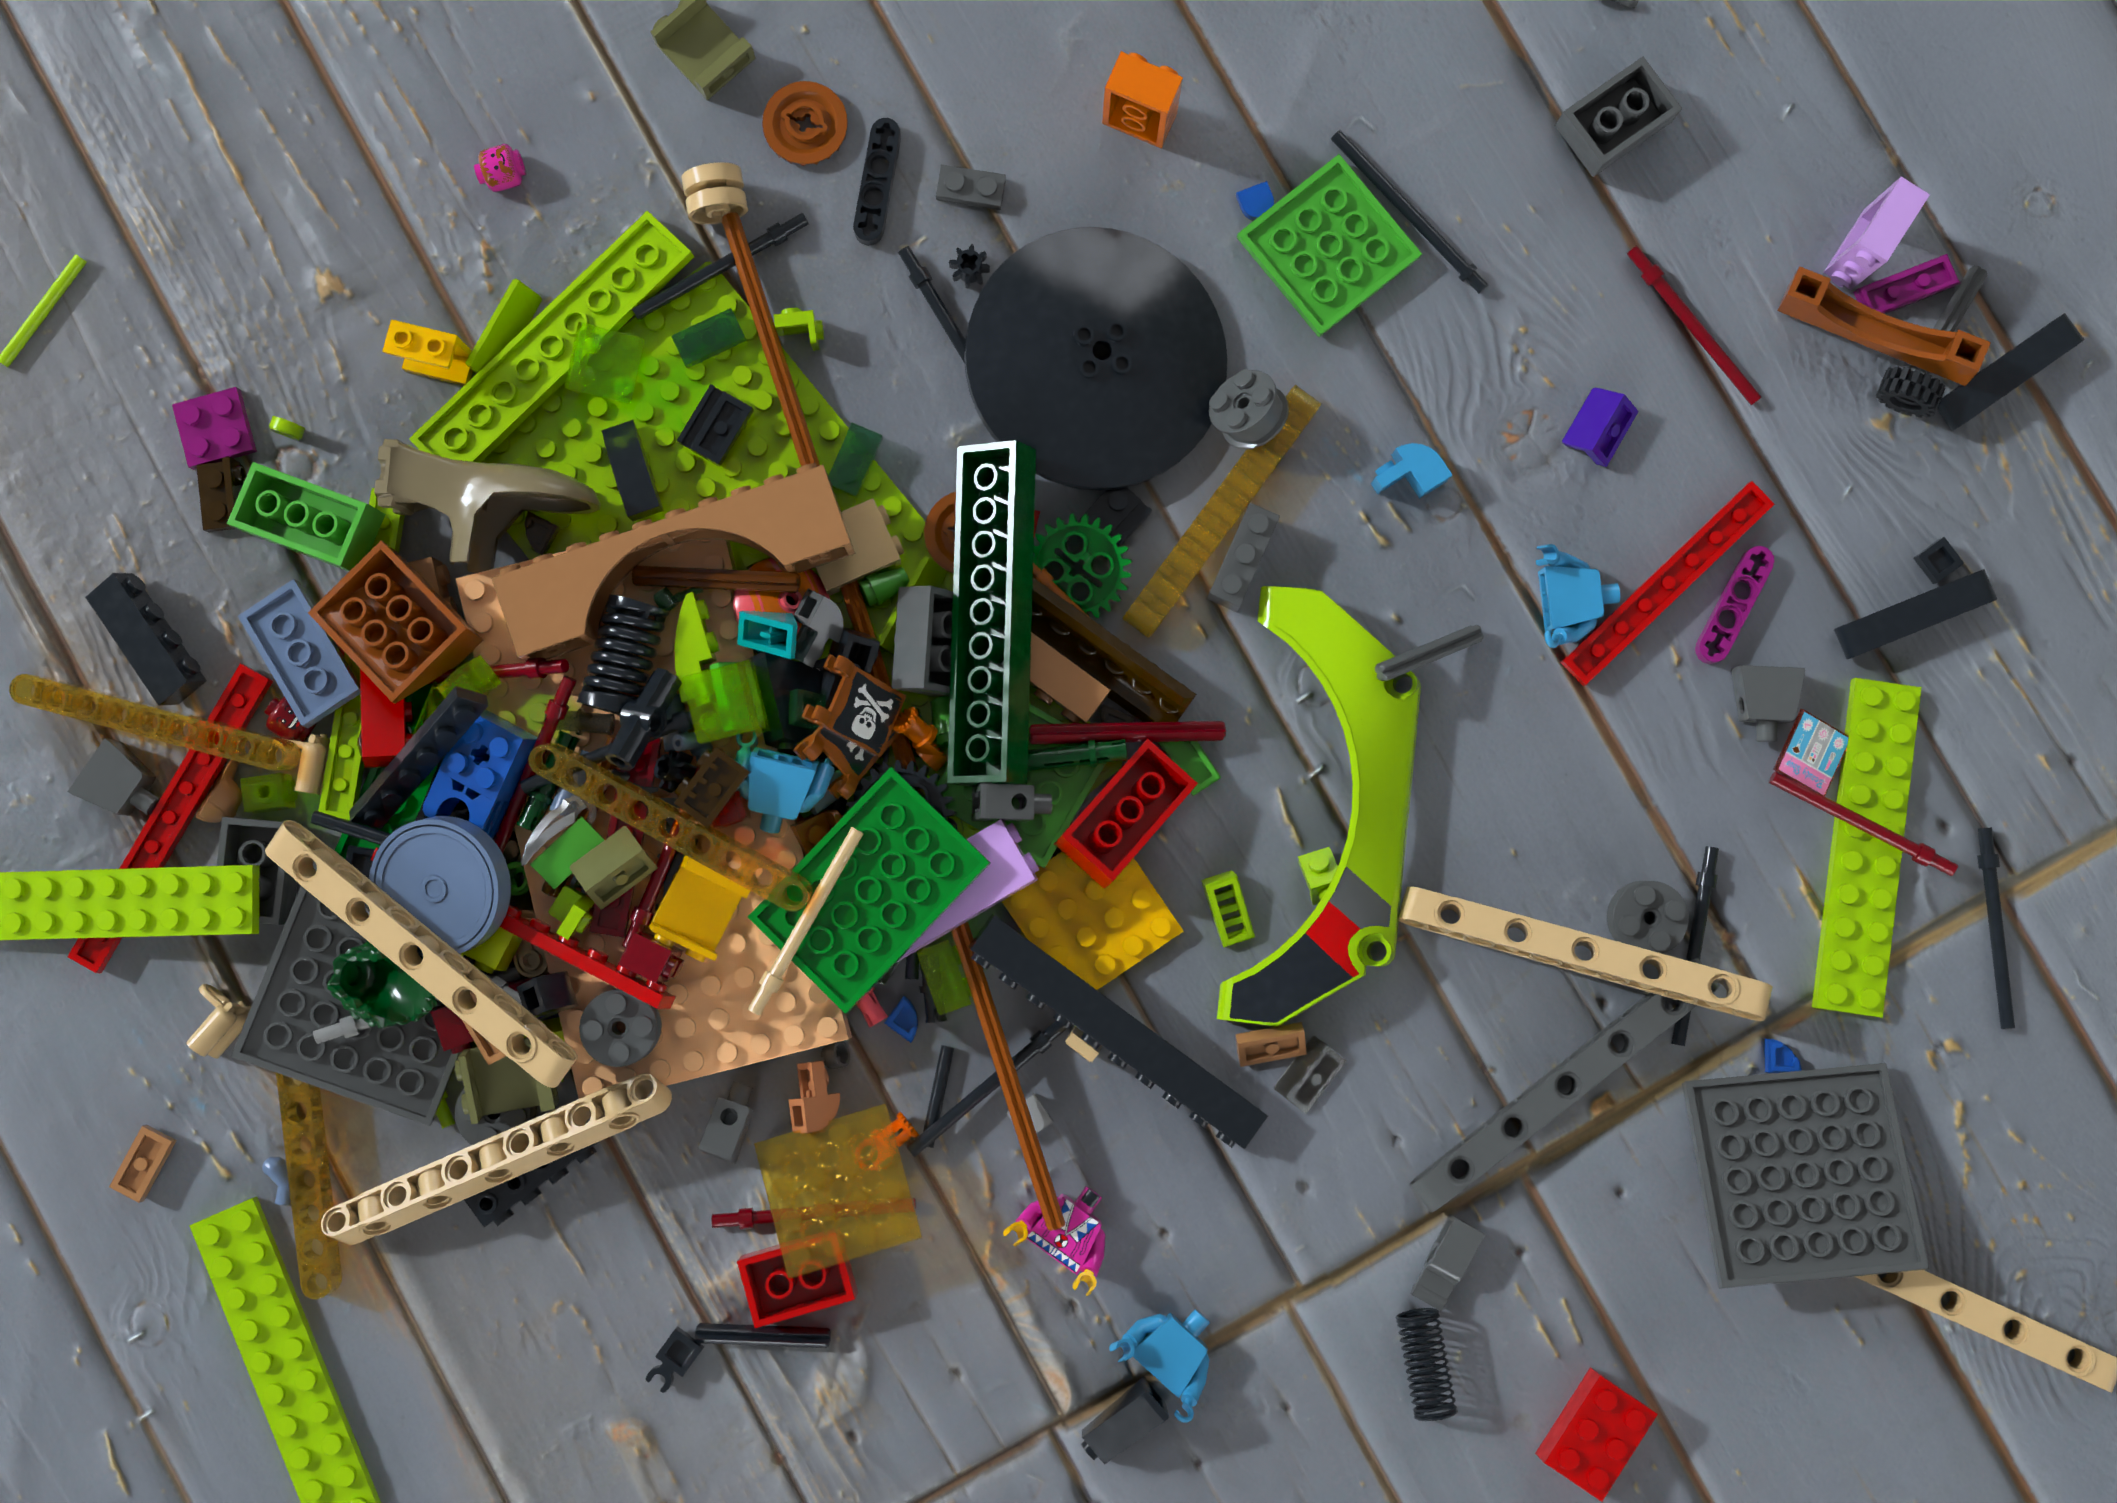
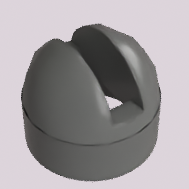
(836, 1055)

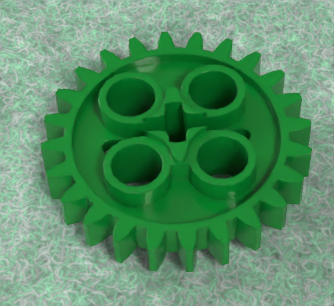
(1096, 543)

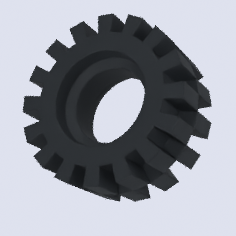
(1910, 391)

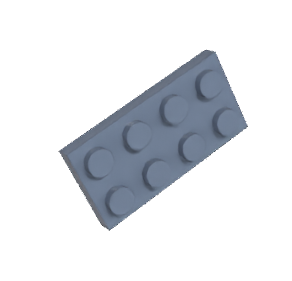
(300, 654)

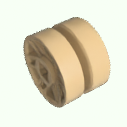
(713, 192)

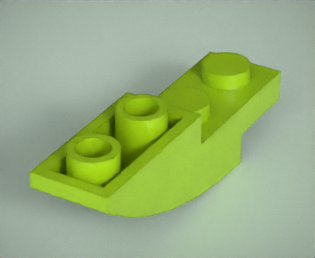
(693, 642)

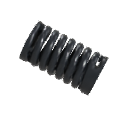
(614, 654)

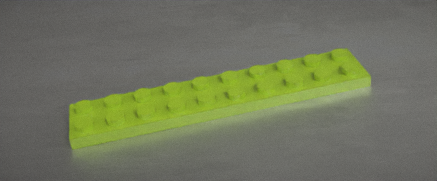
(540, 355)
(1861, 867)
(129, 902)
(282, 1356)

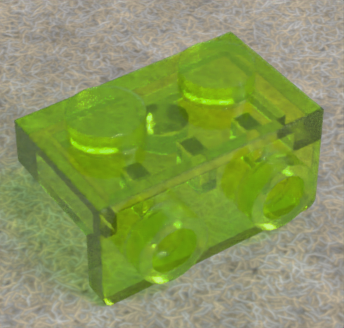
(944, 977)

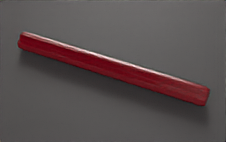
(1129, 731)

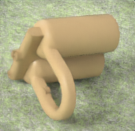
(312, 763)
(220, 1026)

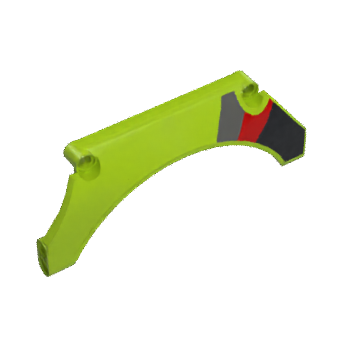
(1367, 885)

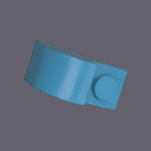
(1417, 464)

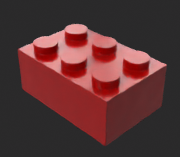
(777, 1298)
(1596, 1434)

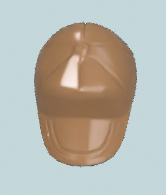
(223, 797)

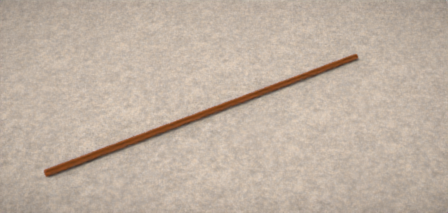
(901, 746)

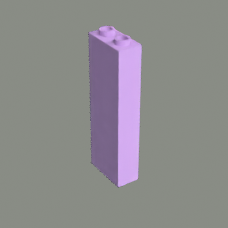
(1005, 876)

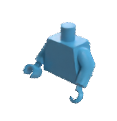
(1571, 596)
(780, 783)
(1171, 1354)

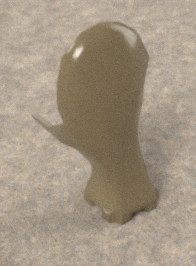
(475, 496)

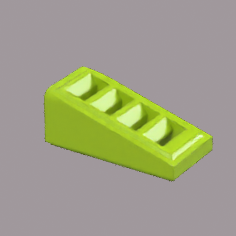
(1220, 880)

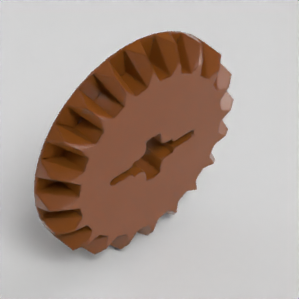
(796, 103)
(938, 533)

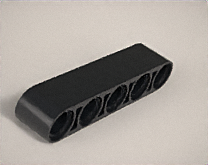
(2009, 371)
(1915, 614)

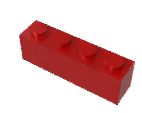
(382, 724)

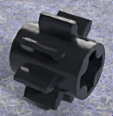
(972, 258)
(673, 770)

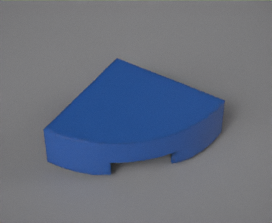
(904, 1019)
(1780, 1057)

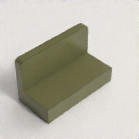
(612, 867)

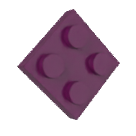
(214, 427)

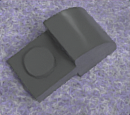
(819, 621)

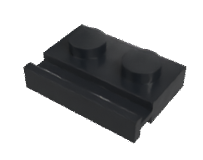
(715, 425)
(1121, 510)

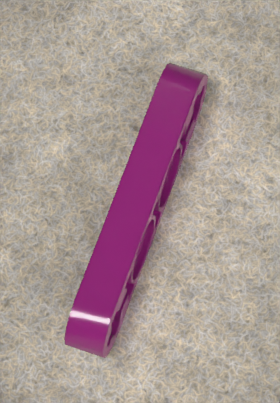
(1730, 602)

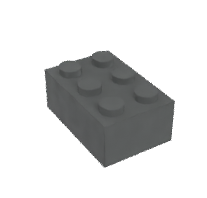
(1618, 116)
(923, 641)
(245, 844)

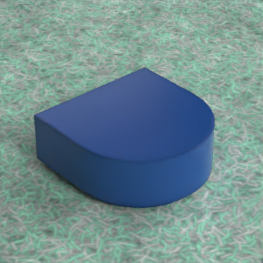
(1255, 200)

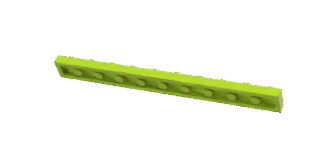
(344, 763)

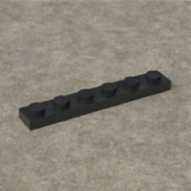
(418, 757)

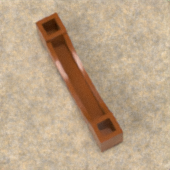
(1941, 352)

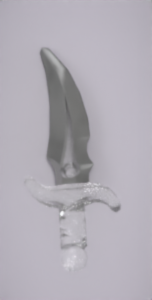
(556, 821)

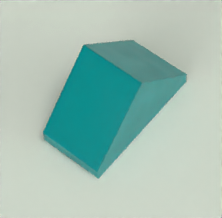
(768, 632)

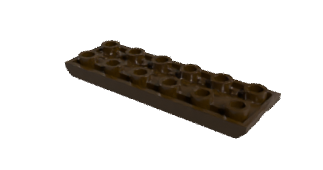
(1132, 678)

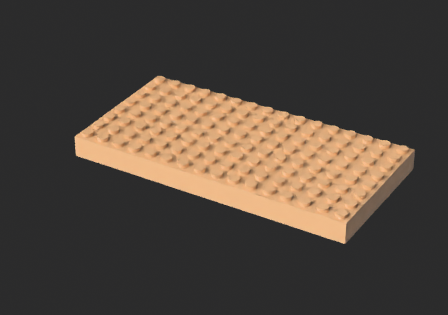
(710, 1017)

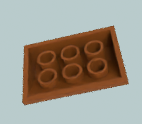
(394, 624)

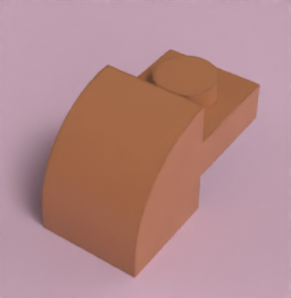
(815, 1106)

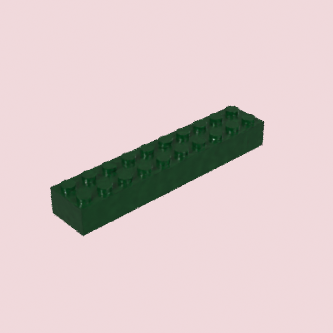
(992, 614)

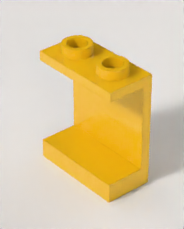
(429, 352)
(696, 909)

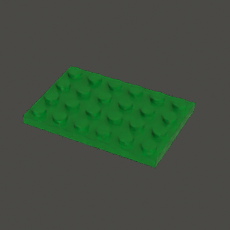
(885, 898)

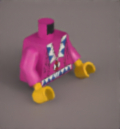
(1077, 1244)

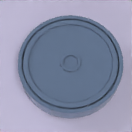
(446, 878)

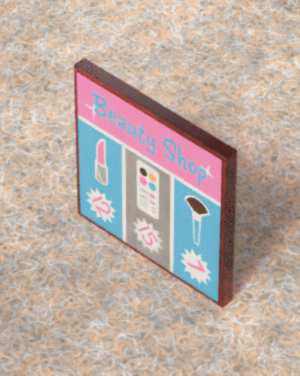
(1812, 752)

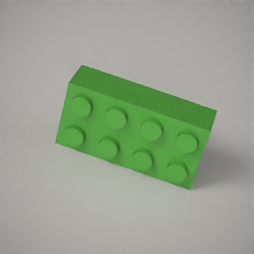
(305, 517)

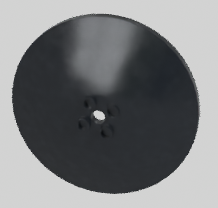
(1088, 416)

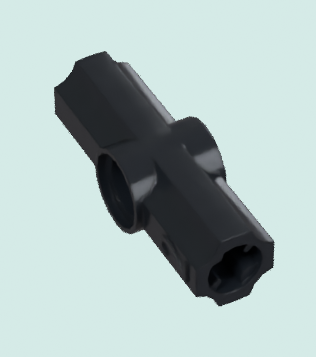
(643, 719)

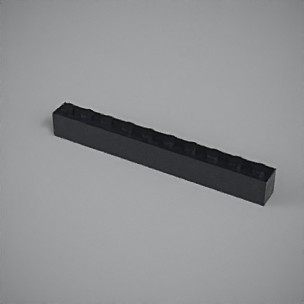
(1117, 1031)

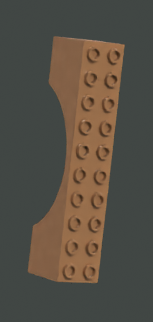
(562, 597)

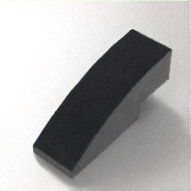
(632, 471)

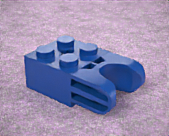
(481, 772)

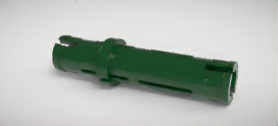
(1082, 754)
(542, 797)

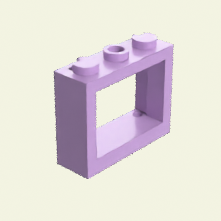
(1876, 233)

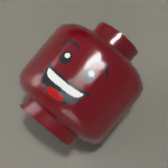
(284, 722)

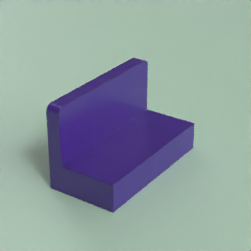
(1601, 425)

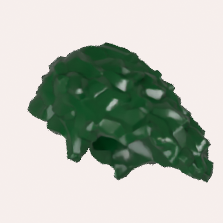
(377, 988)

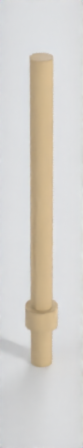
(772, 979)

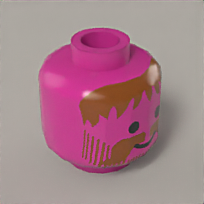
(500, 168)

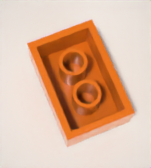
(1141, 98)

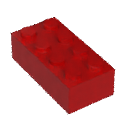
(1126, 814)

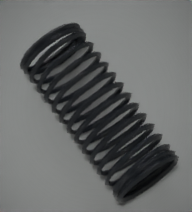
(1415, 1323)

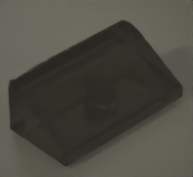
(1309, 1074)

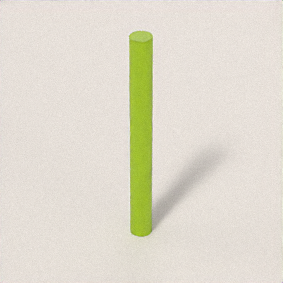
(42, 310)

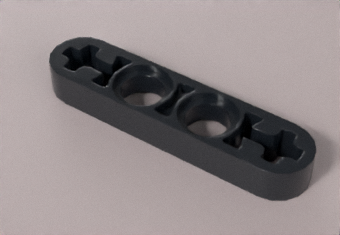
(874, 181)

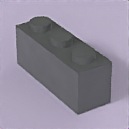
(1243, 557)

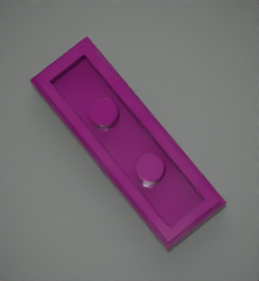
(1909, 285)

